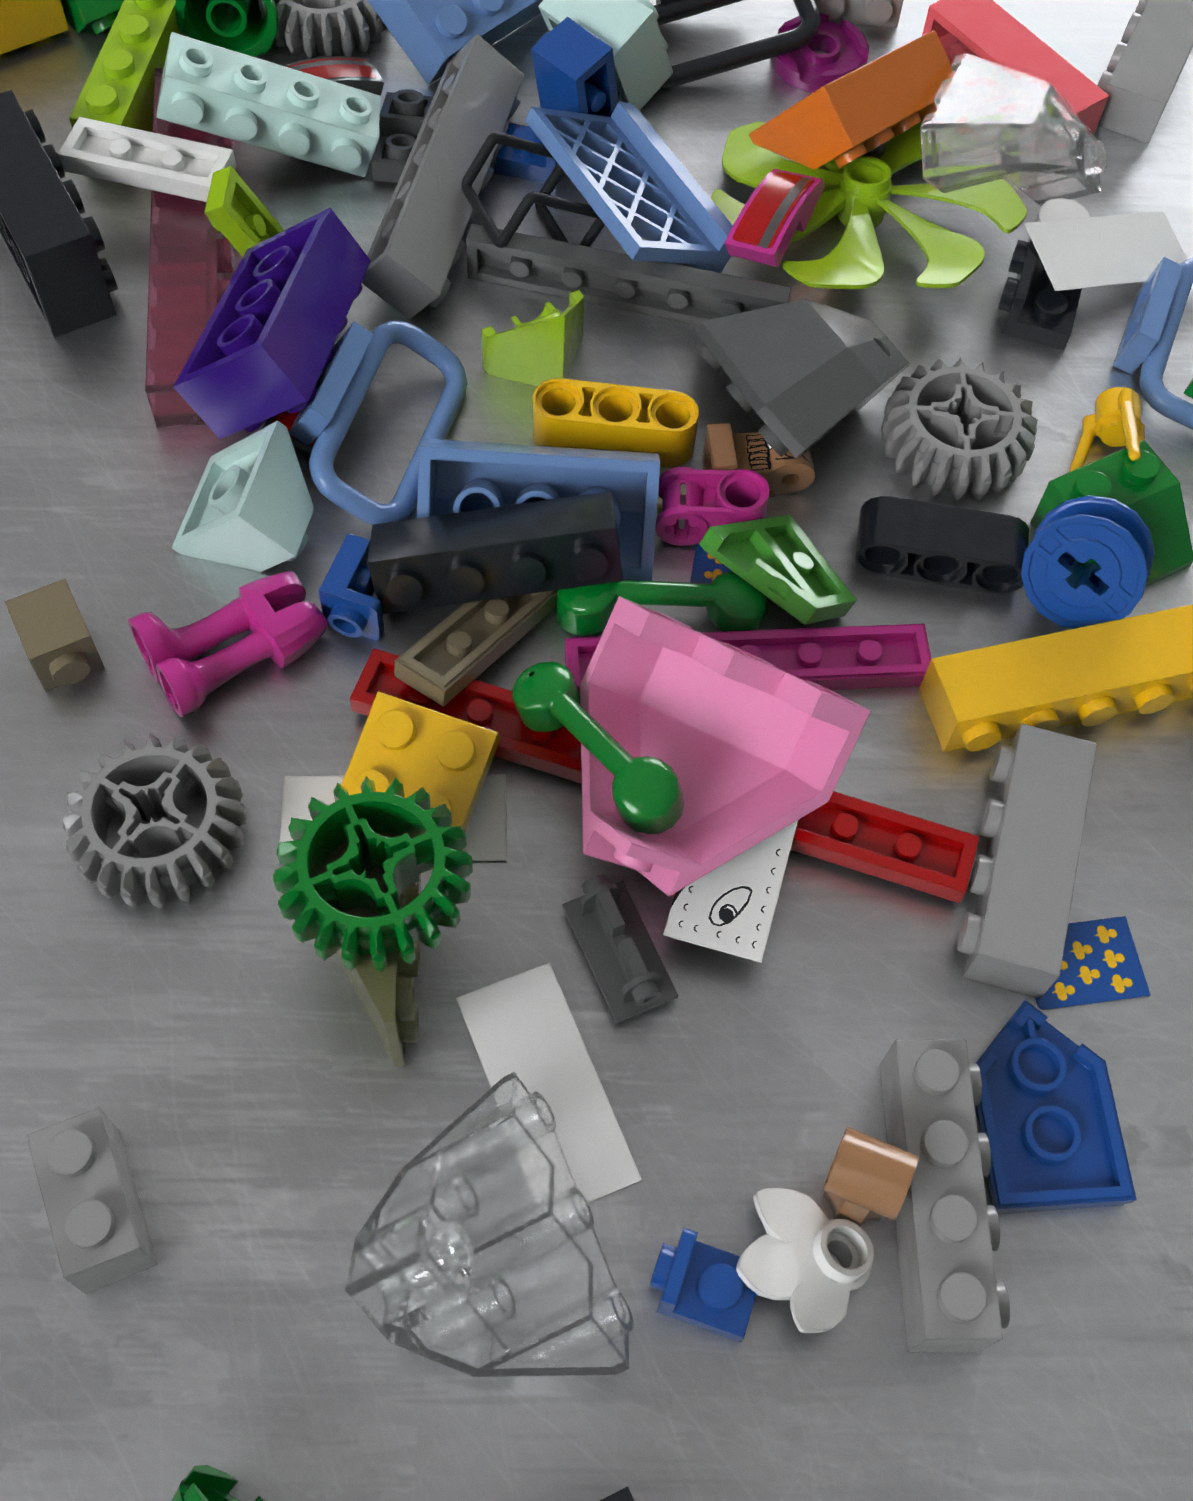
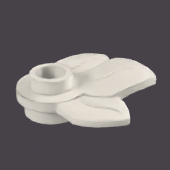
(796, 1261)

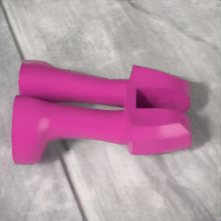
(268, 607)

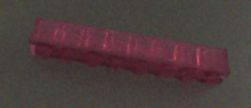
(184, 282)

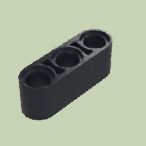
(941, 544)

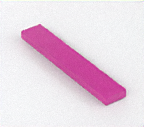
(826, 656)

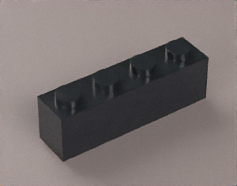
(495, 552)

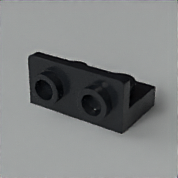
(1033, 305)

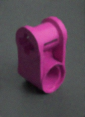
(709, 501)

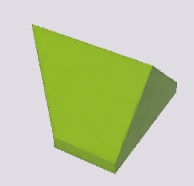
(536, 348)

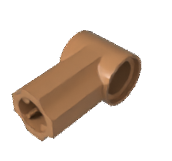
(868, 1178)

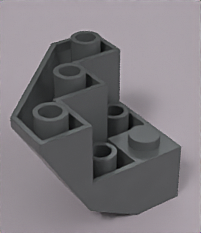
(800, 367)

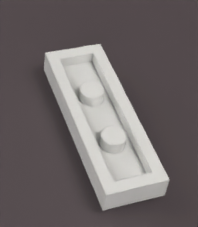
(143, 158)

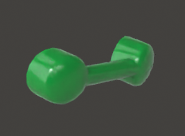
(728, 599)
(642, 787)

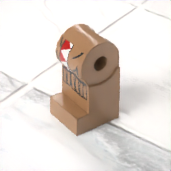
(751, 452)

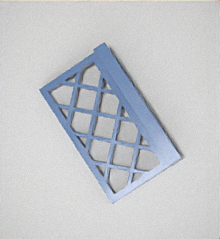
(636, 185)

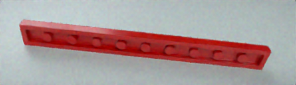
(839, 832)

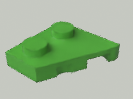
(782, 565)

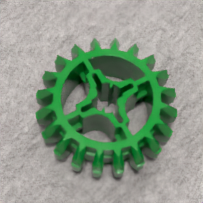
(423, 845)

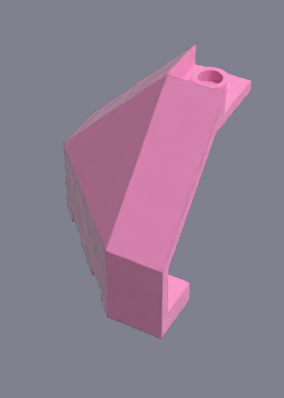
(735, 729)

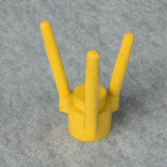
(1115, 422)

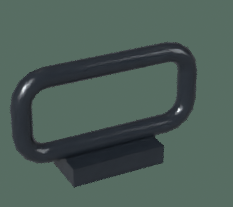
(741, 55)

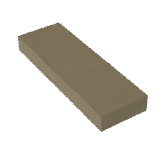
(469, 643)

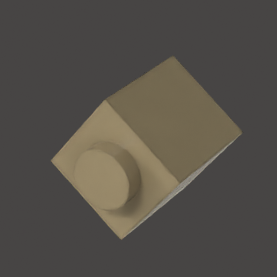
(54, 635)

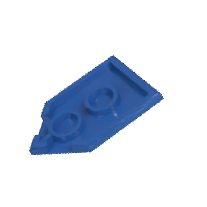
(1049, 1121)

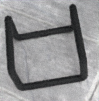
(541, 199)

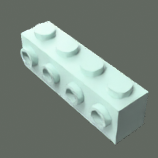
(268, 105)

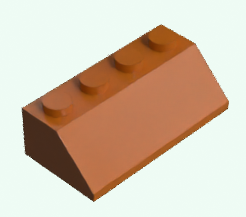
(860, 107)

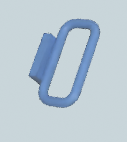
(1152, 334)
(339, 396)

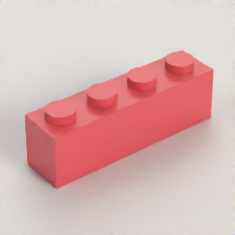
(996, 36)

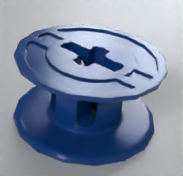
(1080, 532)

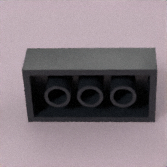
(45, 227)

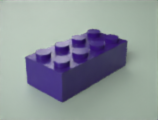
(274, 326)

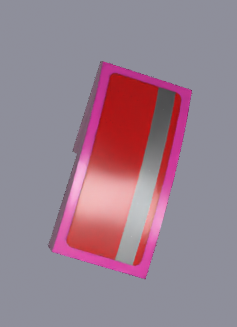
(772, 215)

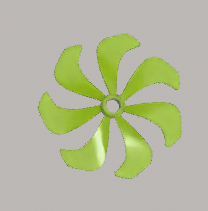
(860, 199)

